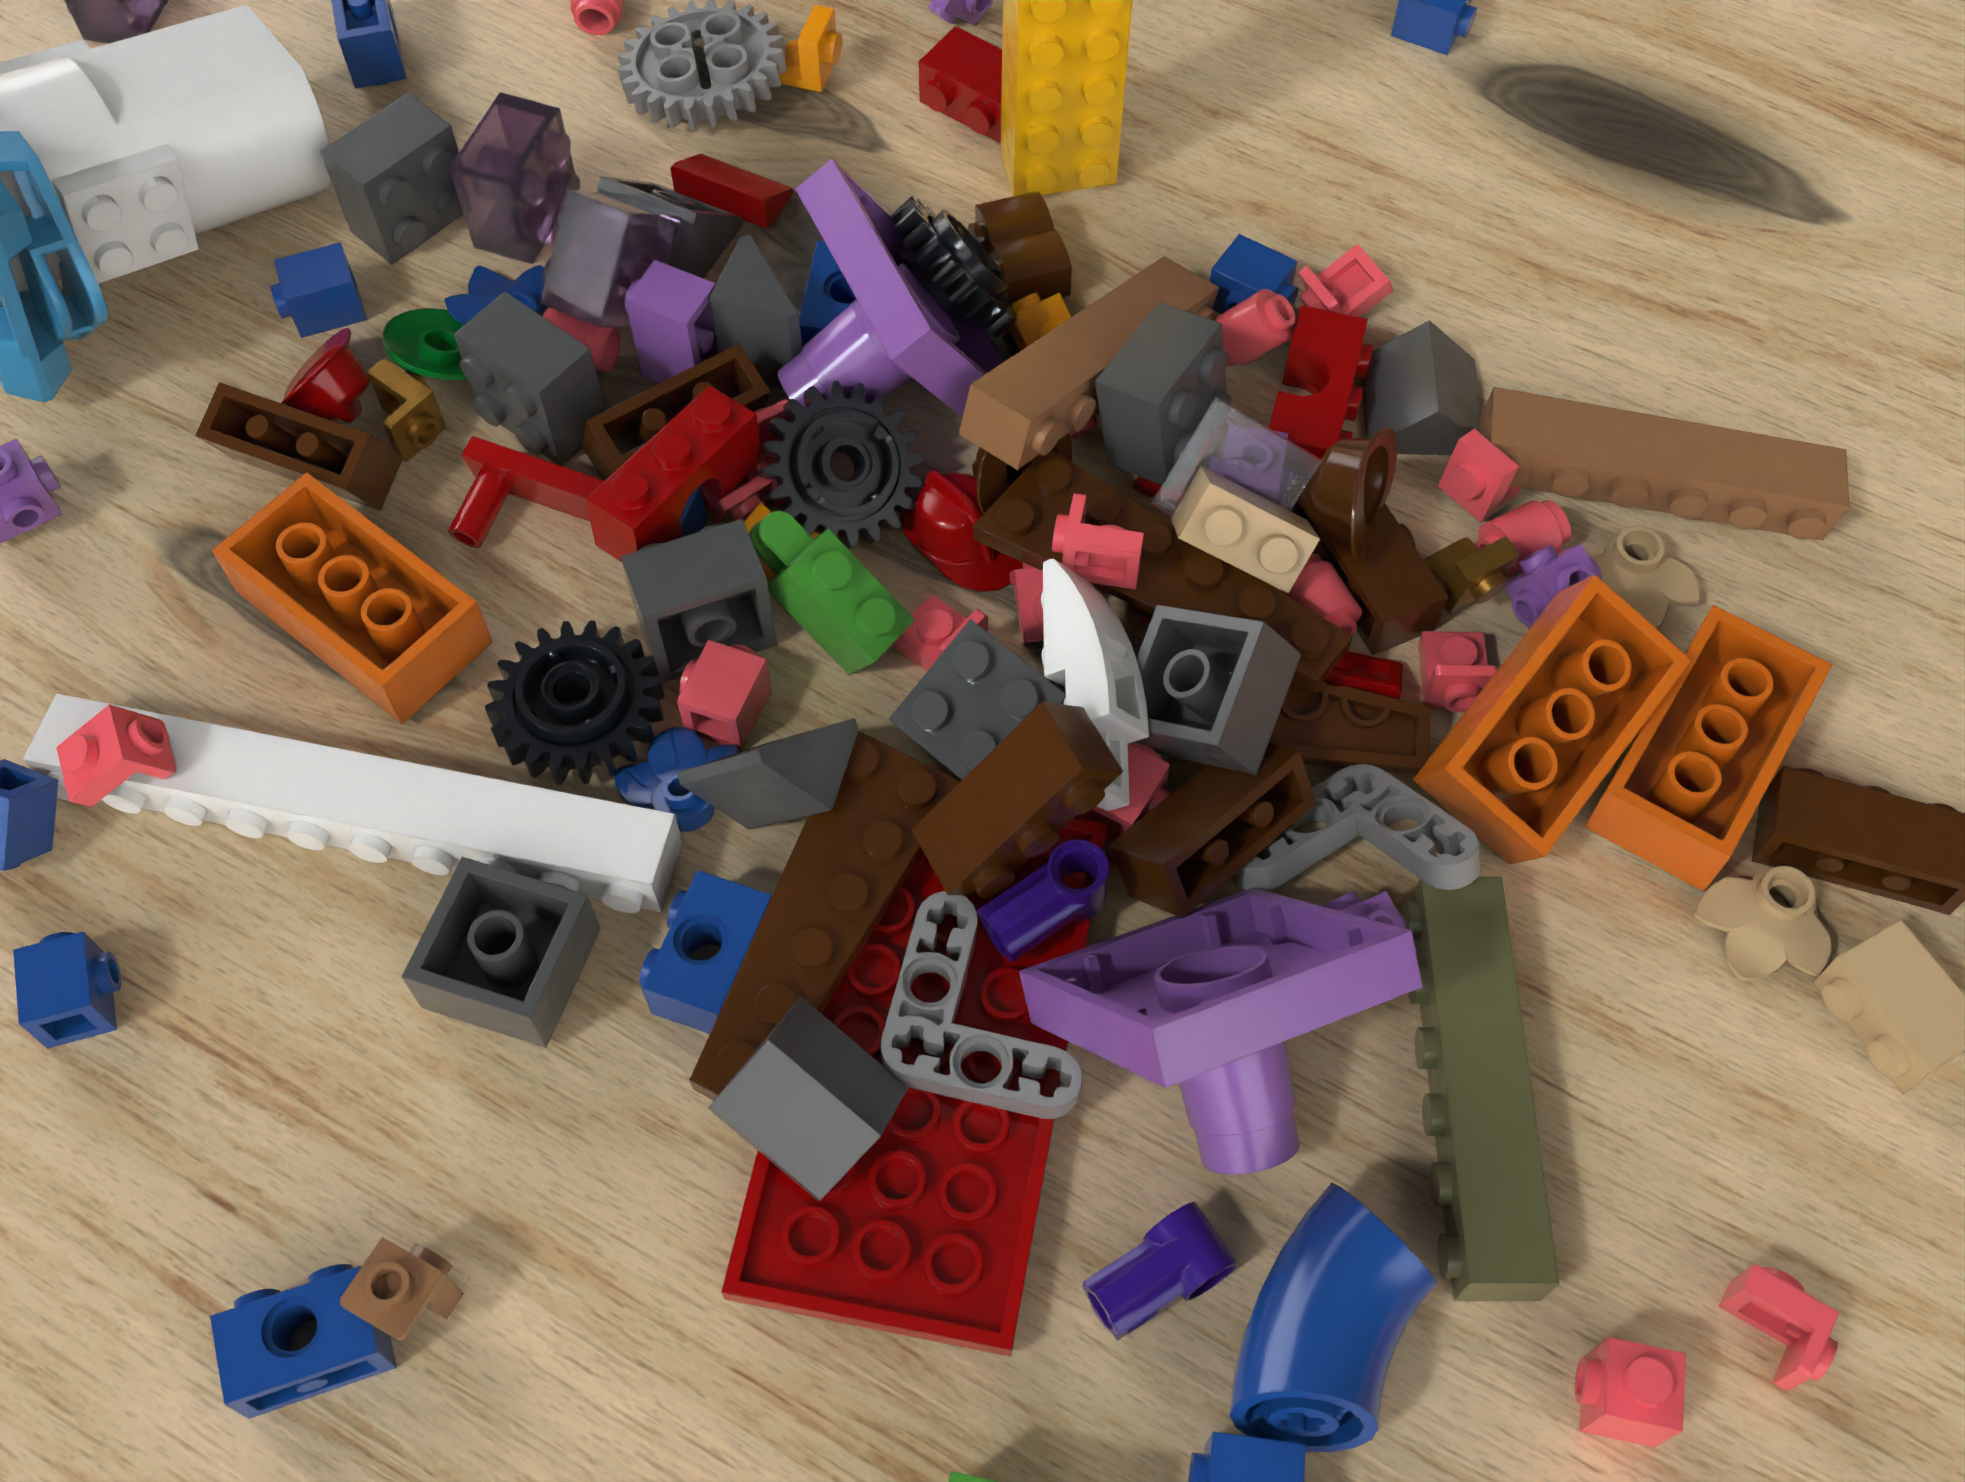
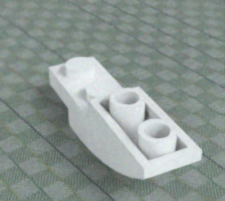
(1095, 664)

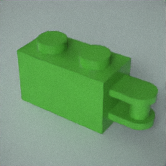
(829, 591)

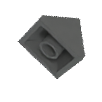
(703, 228)
(755, 311)
(1422, 391)
(777, 778)
(810, 1099)

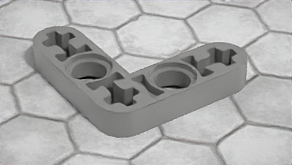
(1364, 803)
(937, 1026)

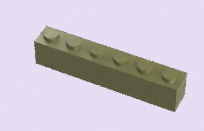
(1479, 1097)

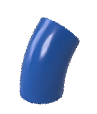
(1327, 1328)

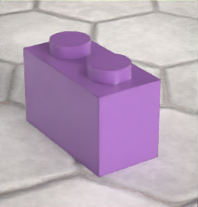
(670, 321)

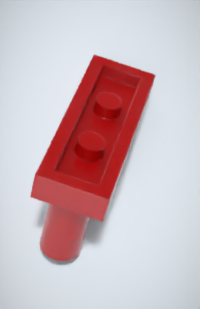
(508, 471)

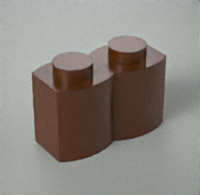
(1024, 245)

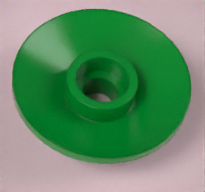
(425, 343)

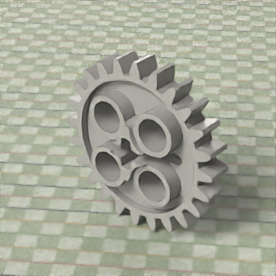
(664, 74)

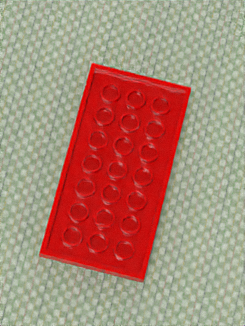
(945, 1205)

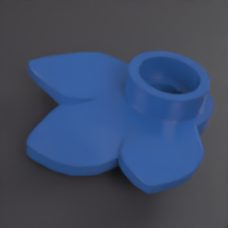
(488, 285)
(656, 781)

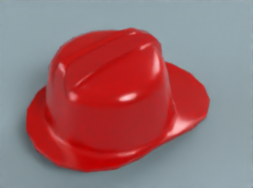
(330, 381)
(945, 533)

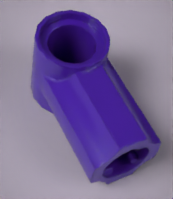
(1044, 904)
(1175, 1261)

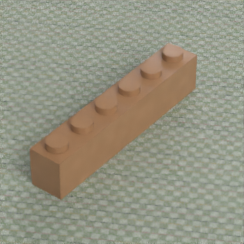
(1051, 383)
(1668, 464)

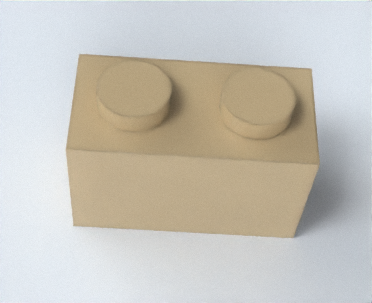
(1244, 529)
(1898, 1005)

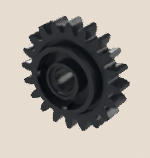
(954, 267)
(869, 441)
(543, 731)

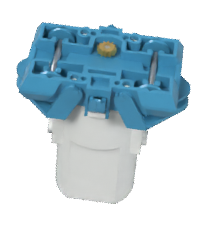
(126, 159)

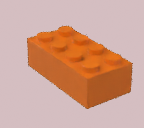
(354, 597)
(1552, 721)
(1709, 749)

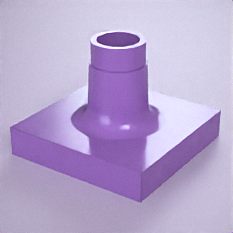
(894, 323)
(1216, 1001)

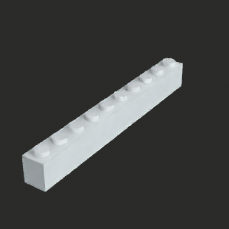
(387, 808)

